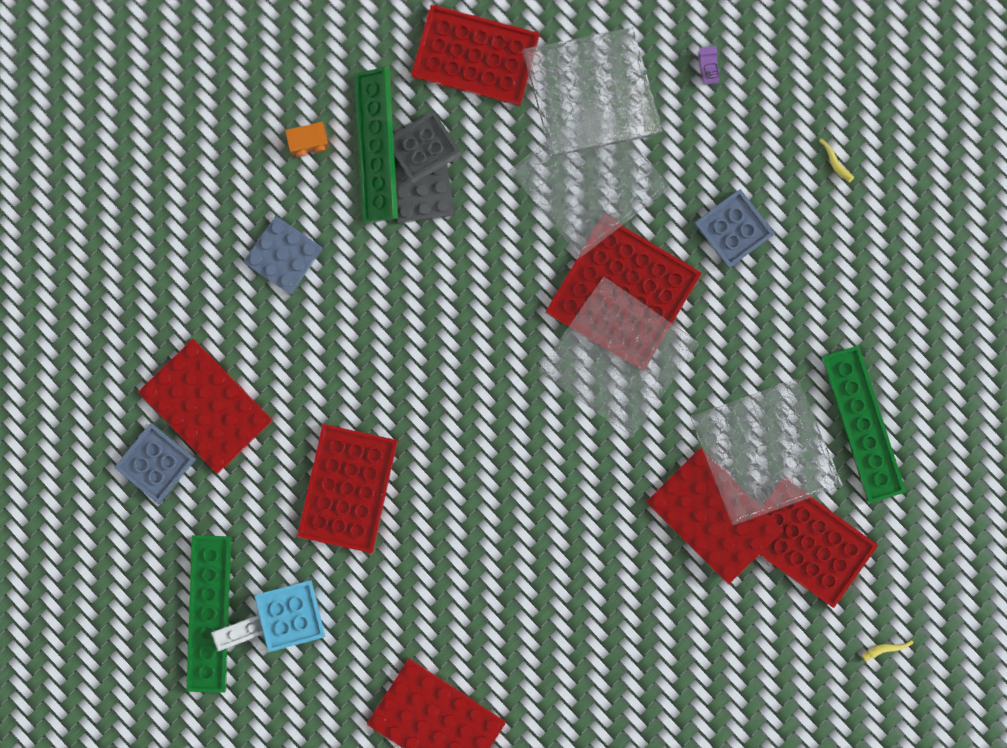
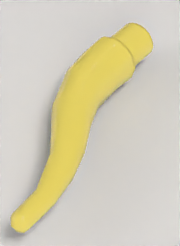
(838, 168)
(879, 649)

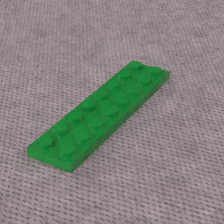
(375, 145)
(863, 424)
(208, 612)

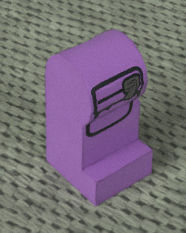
(708, 65)

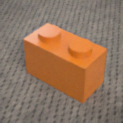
(307, 139)

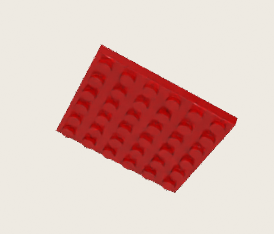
(634, 266)

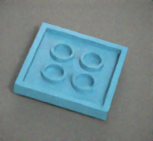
(289, 616)

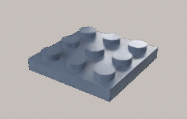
(734, 228)
(283, 255)
(155, 463)

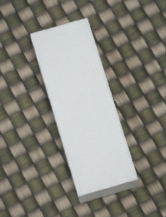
(237, 633)

